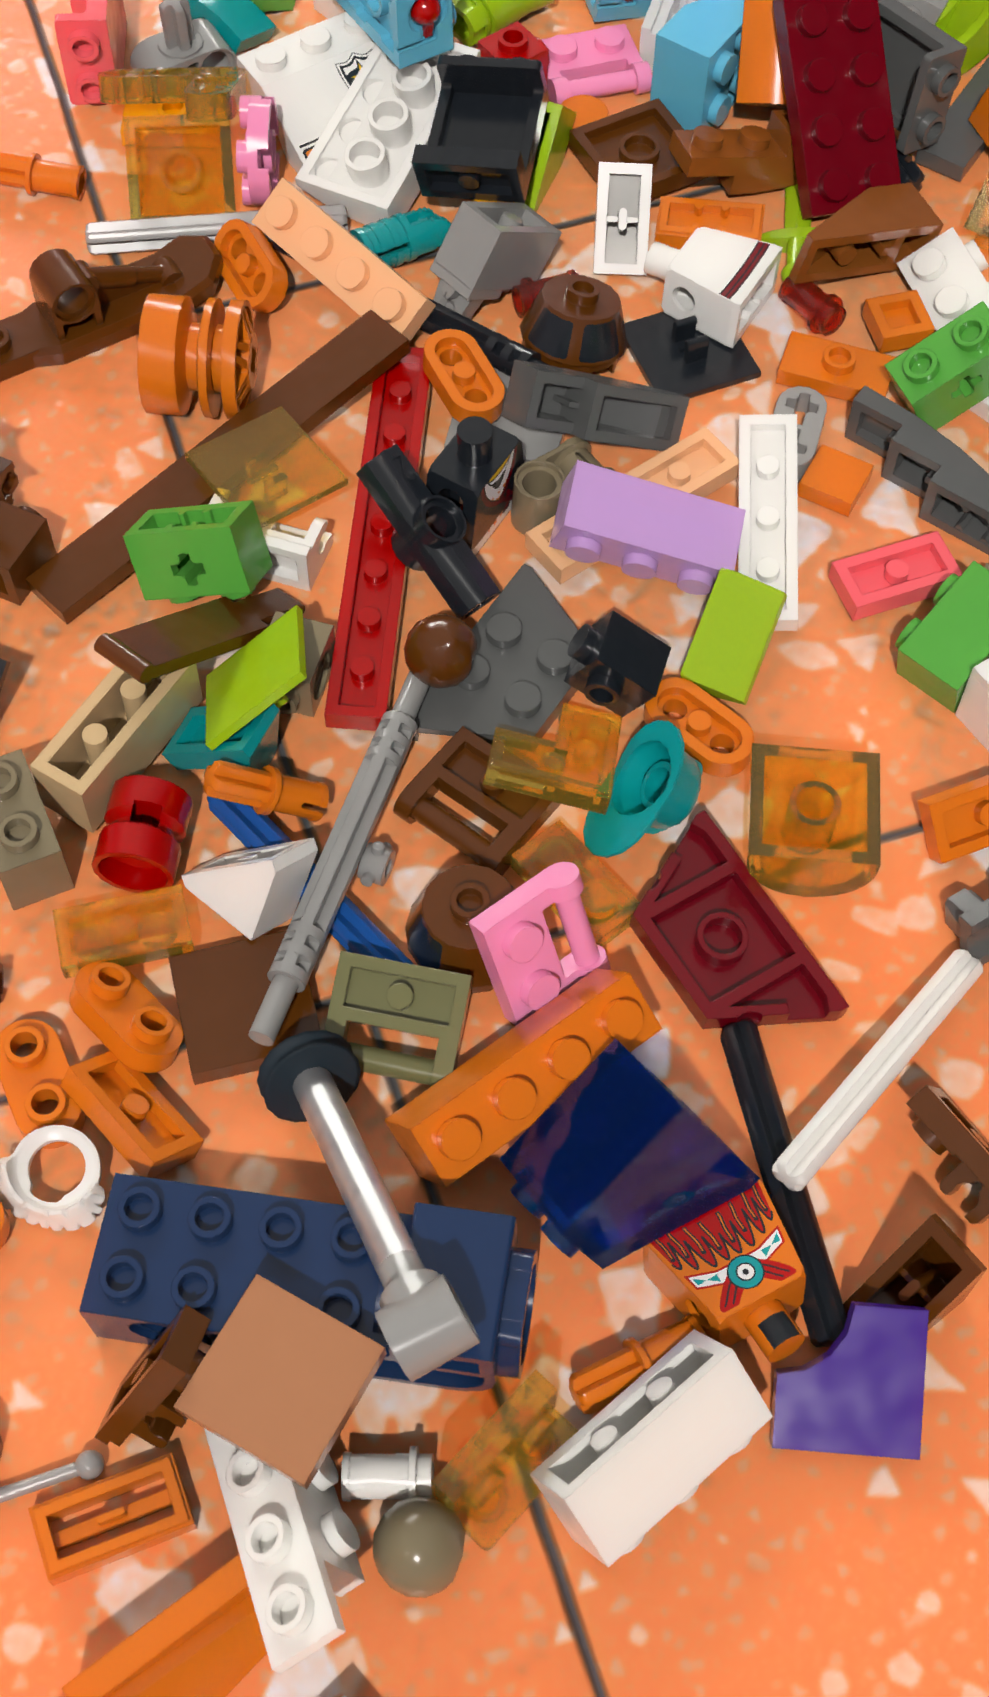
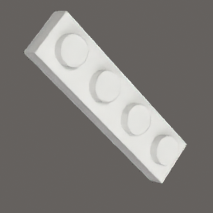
(771, 504)

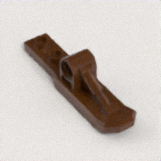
(94, 307)

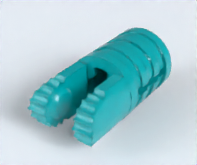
(404, 235)

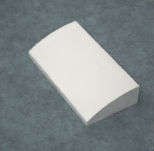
(372, 138)

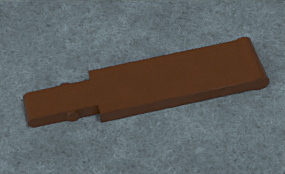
(191, 634)

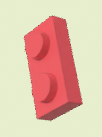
(893, 575)

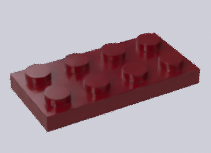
(836, 100)

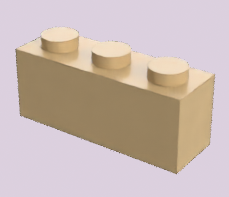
(110, 738)

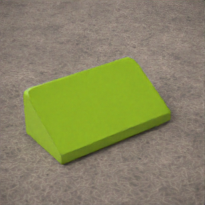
(733, 636)

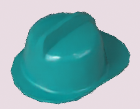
(650, 791)

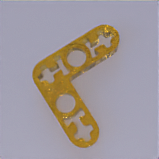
(208, 92)

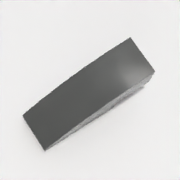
(593, 406)

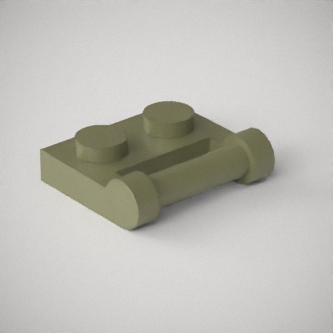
(401, 1000)

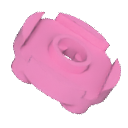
(257, 153)

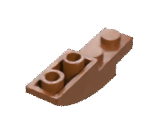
(741, 158)

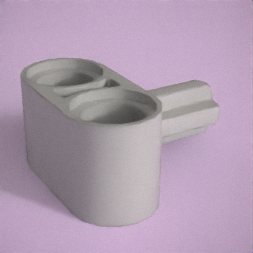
(182, 42)

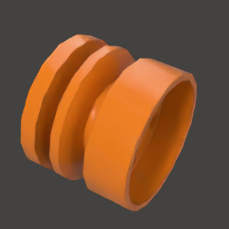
(189, 356)

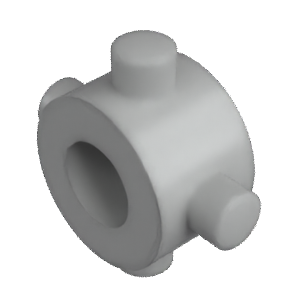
(376, 863)

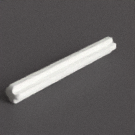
(876, 1071)

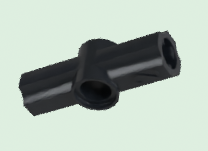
(428, 532)

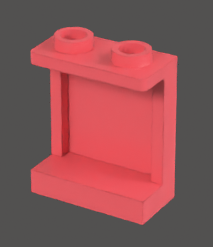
(89, 43)

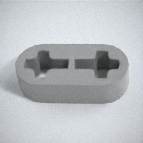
(809, 433)

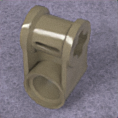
(540, 481)

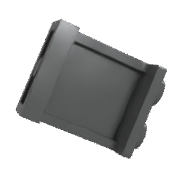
(921, 74)

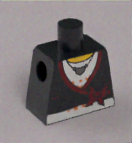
(479, 473)

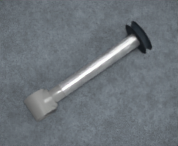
(420, 1312)

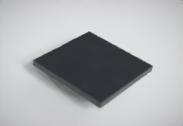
(685, 360)

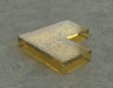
(570, 770)

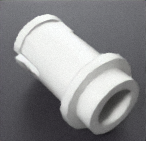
(386, 1475)

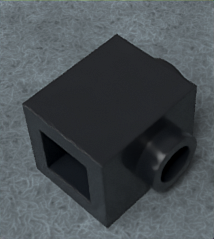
(616, 663)

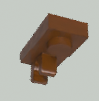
(947, 1128)
(155, 1383)

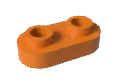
(251, 266)
(469, 385)
(703, 726)
(126, 1017)
(36, 1078)

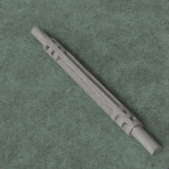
(338, 861)

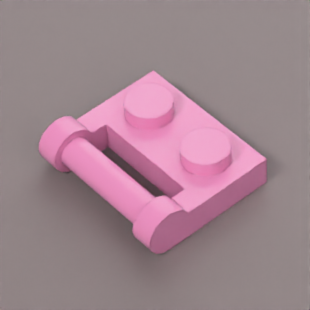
(595, 64)
(520, 947)

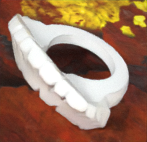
(76, 1207)

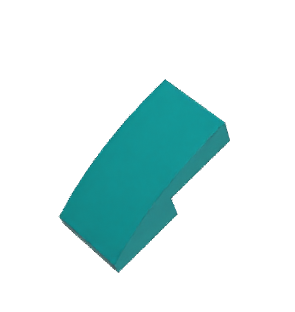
(236, 20)

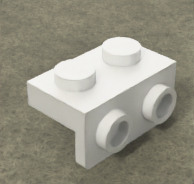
(947, 276)

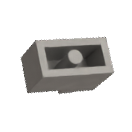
(490, 253)

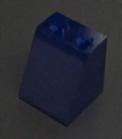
(620, 1162)

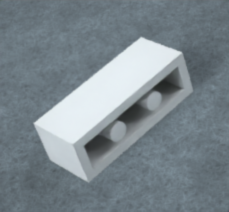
(652, 1446)

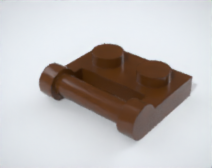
(459, 774)

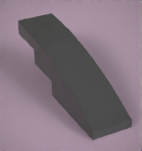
(925, 465)

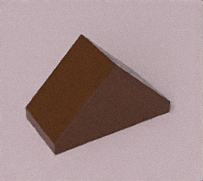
(925, 1271)

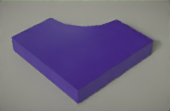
(861, 1391)

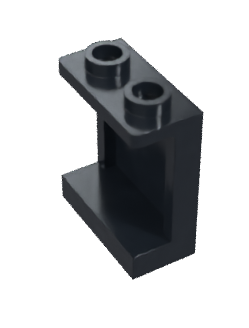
(483, 129)

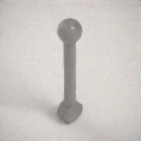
(87, 1466)

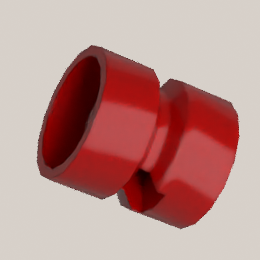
(142, 834)

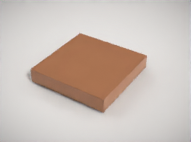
(281, 1380)

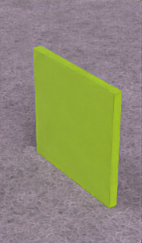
(255, 677)

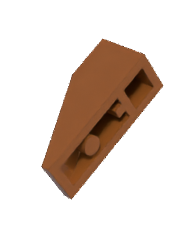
(867, 235)

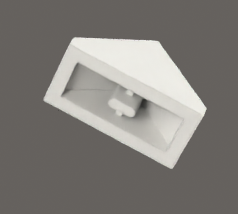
(622, 218)
(255, 885)

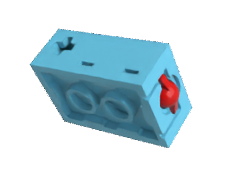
(406, 28)

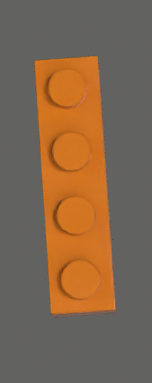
(519, 1076)

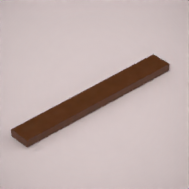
(307, 393)

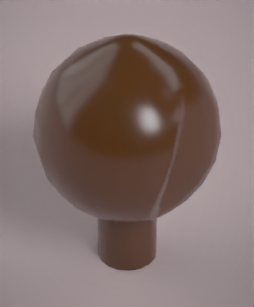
(440, 650)

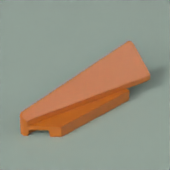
(187, 1650)

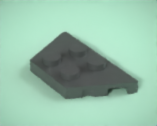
(515, 671)

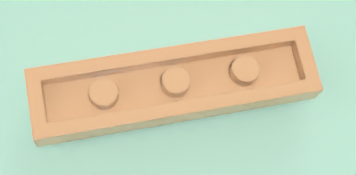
(340, 260)
(692, 465)

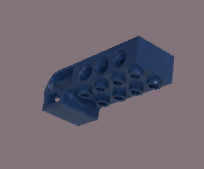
(205, 1244)

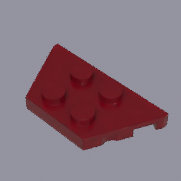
(728, 941)

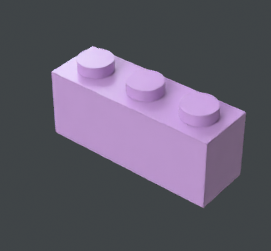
(645, 528)

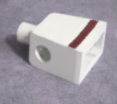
(717, 279)

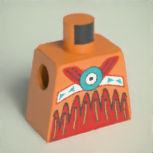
(734, 1273)

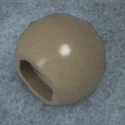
(418, 1546)

